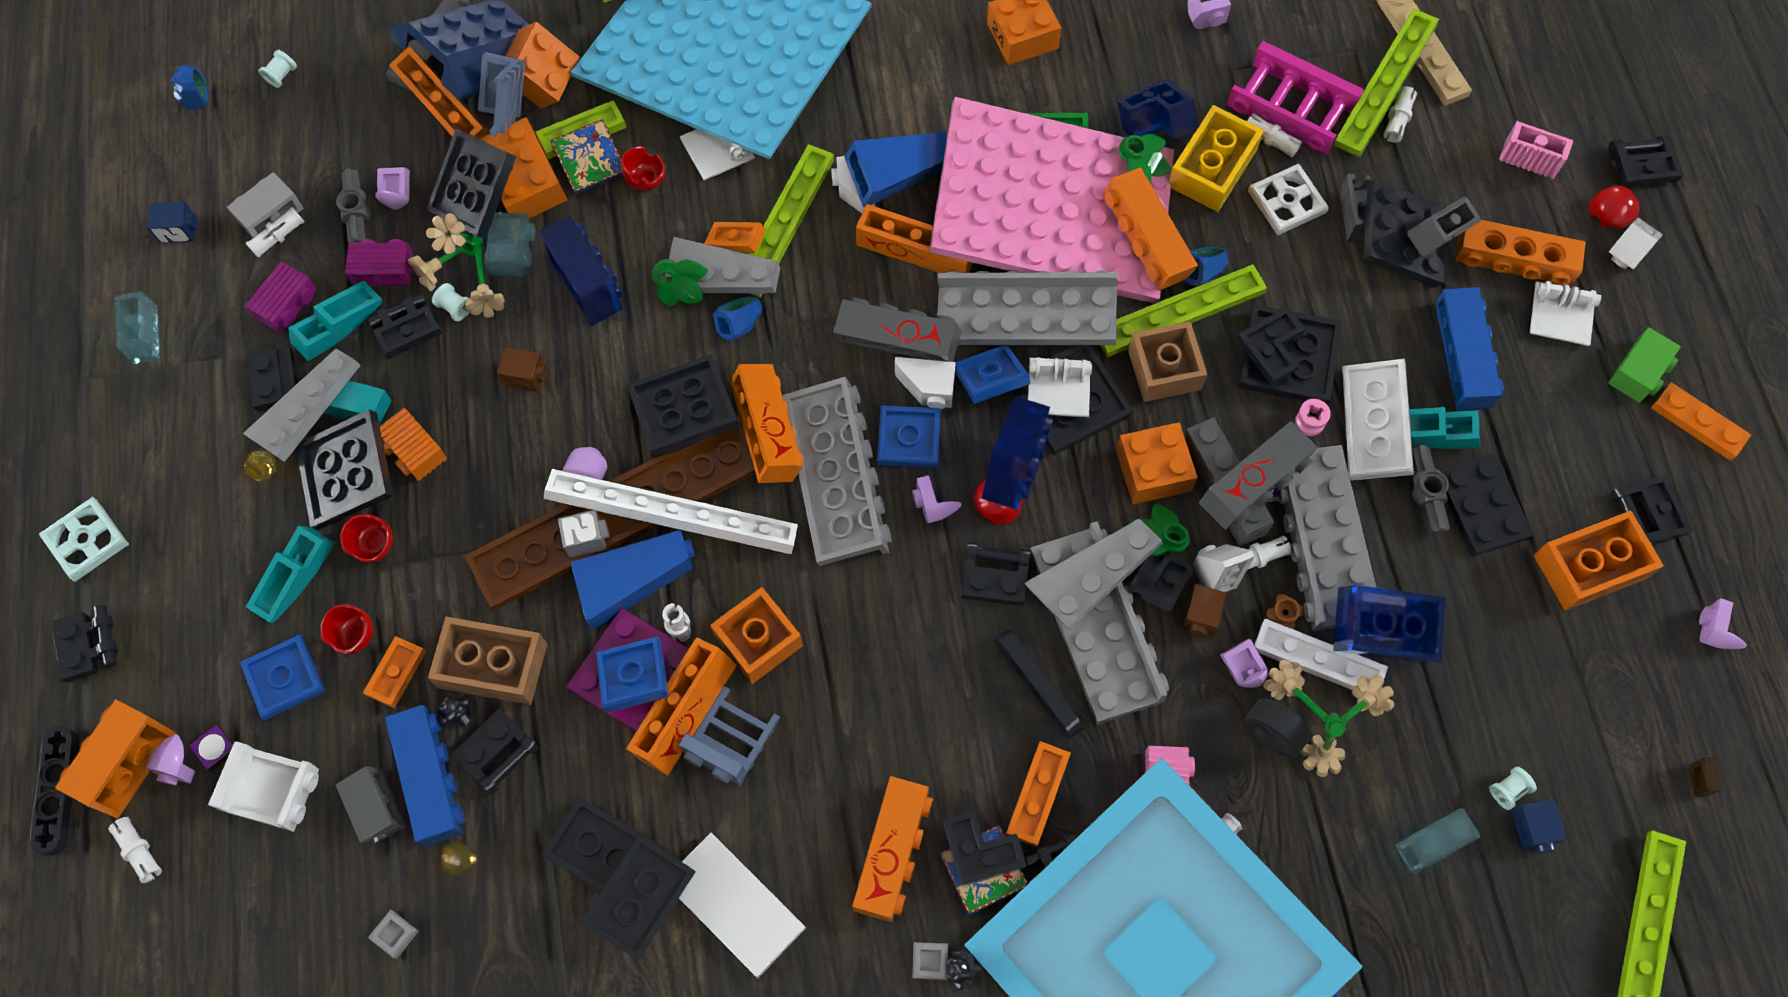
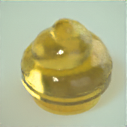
(260, 465)
(456, 858)

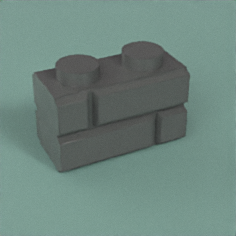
(1443, 226)

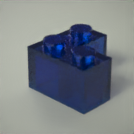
(1157, 108)

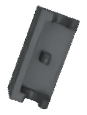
(1353, 203)
(370, 805)

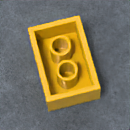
(1215, 158)

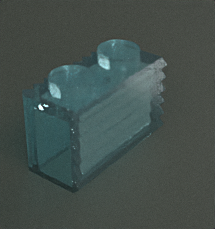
(508, 244)
(137, 327)
(1438, 841)

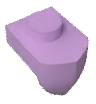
(1208, 13)
(393, 187)
(925, 498)
(1715, 625)
(1245, 665)
(168, 762)

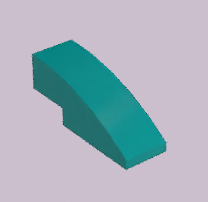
(333, 320)
(357, 398)
(1444, 429)
(290, 573)

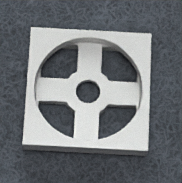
(1268, 207)

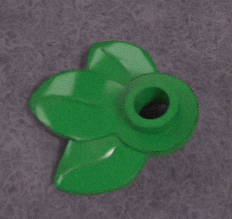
(1146, 155)
(681, 284)
(1166, 527)

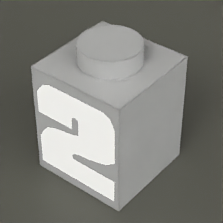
(583, 533)

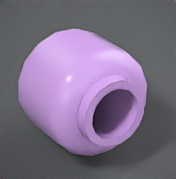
(586, 462)

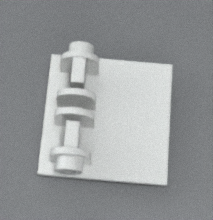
(713, 154)
(1563, 313)
(1061, 385)

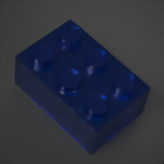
(582, 269)
(1017, 453)
(1389, 624)

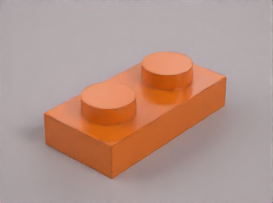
(736, 236)
(394, 672)

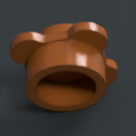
(1283, 603)

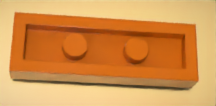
(1701, 421)
(1038, 793)

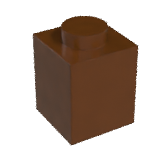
(522, 369)
(1204, 611)

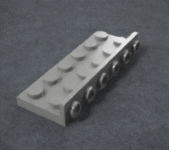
(1031, 307)
(837, 472)
(1325, 535)
(1108, 642)

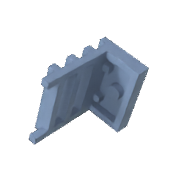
(501, 90)
(723, 761)

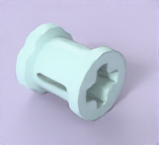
(277, 68)
(450, 301)
(1513, 788)

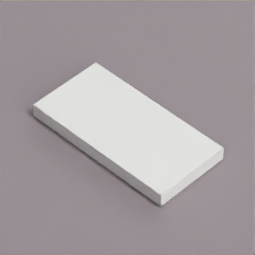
(1377, 420)
(738, 907)

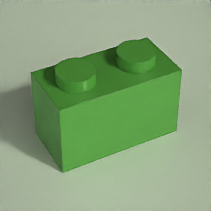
(1644, 365)

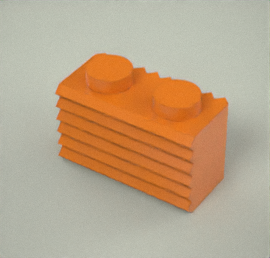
(411, 444)

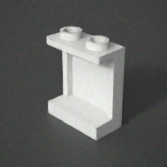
(264, 787)

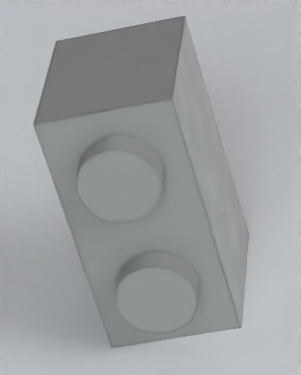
(263, 204)

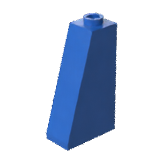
(894, 164)
(629, 574)

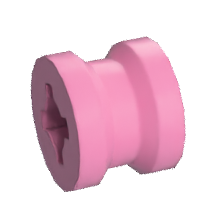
(1309, 424)

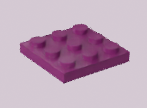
(622, 631)

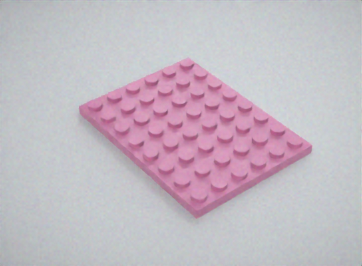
(1032, 197)

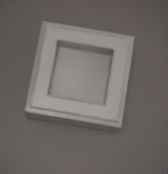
(393, 934)
(930, 961)

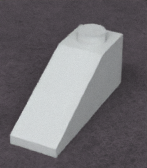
(1222, 566)

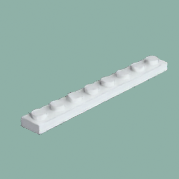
(670, 511)

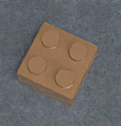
(1167, 361)

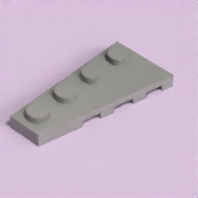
(727, 269)
(299, 409)
(1089, 576)

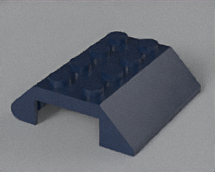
(460, 40)

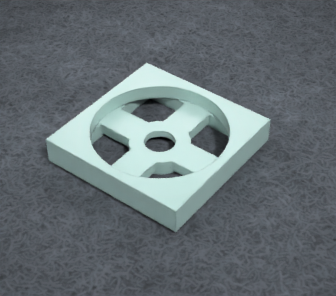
(52, 535)

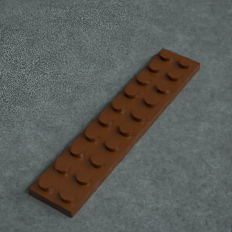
(536, 553)

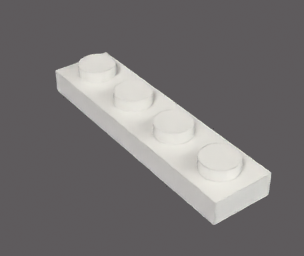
(1314, 655)

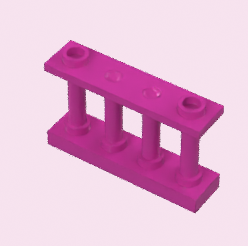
(1306, 77)

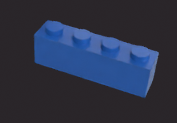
(1468, 348)
(424, 775)

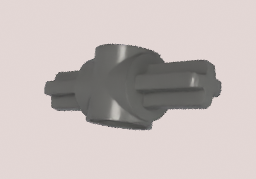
(348, 198)
(1431, 502)

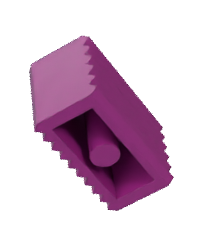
(379, 263)
(281, 297)

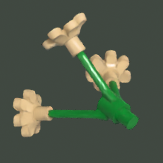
(447, 236)
(1323, 753)

